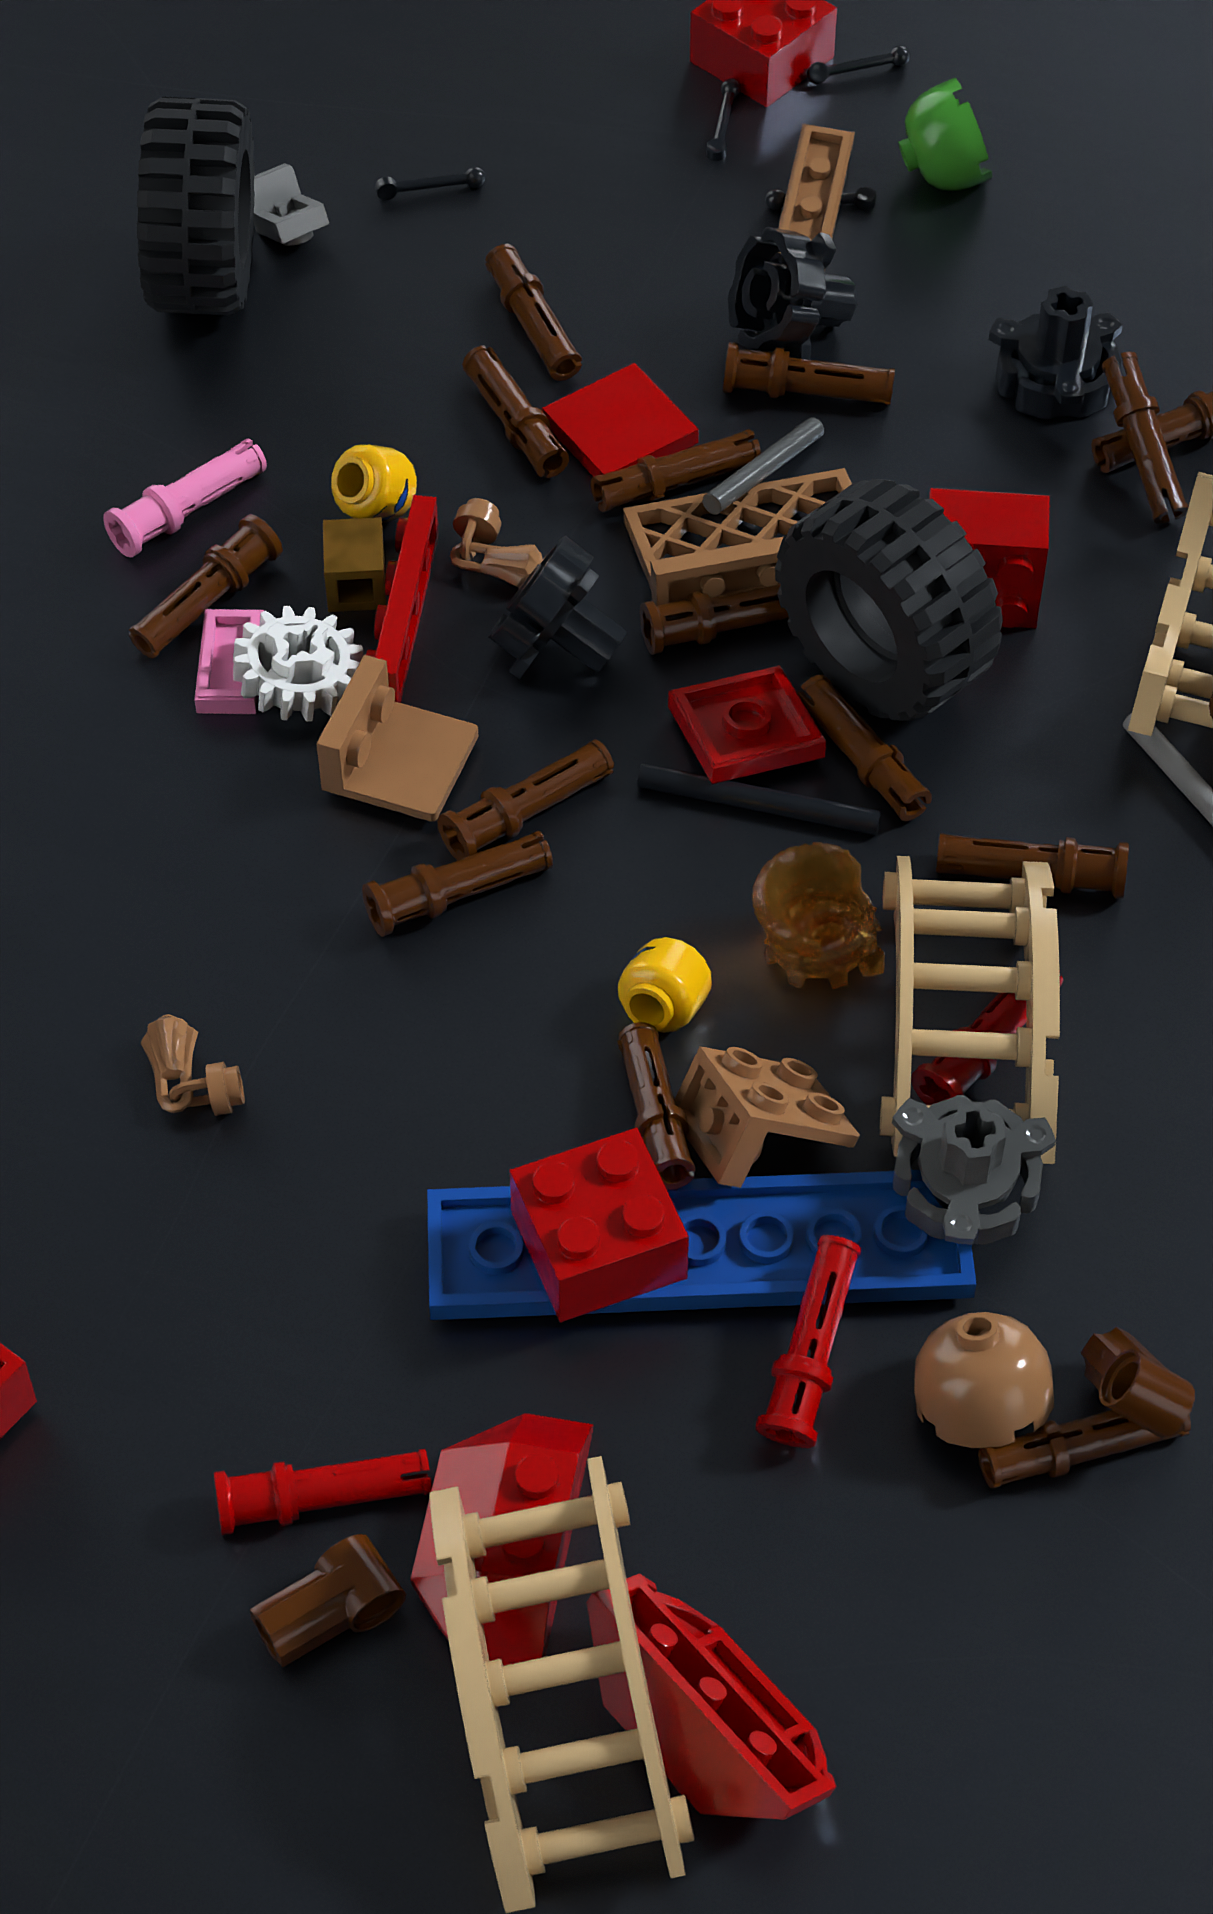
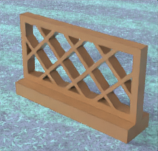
(726, 570)

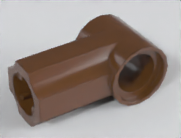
(1137, 1383)
(345, 1591)

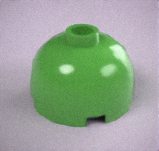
(944, 140)

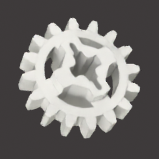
(296, 662)

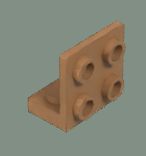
(389, 749)
(740, 1098)

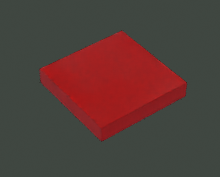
(619, 422)
(746, 724)

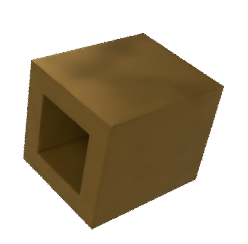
(354, 564)

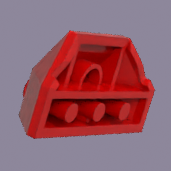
(501, 1472)
(718, 1718)

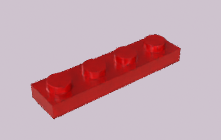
(406, 587)

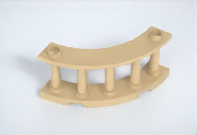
(1177, 628)
(1031, 980)
(488, 1684)

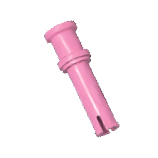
(165, 507)

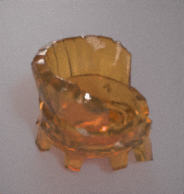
(817, 915)

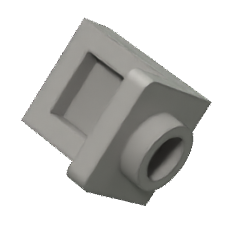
(282, 209)

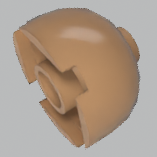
(983, 1380)

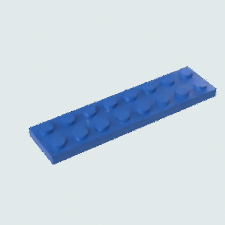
(742, 1252)

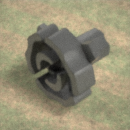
(969, 1162)

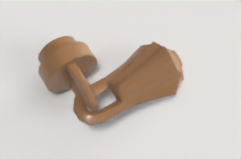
(479, 525)
(170, 1051)

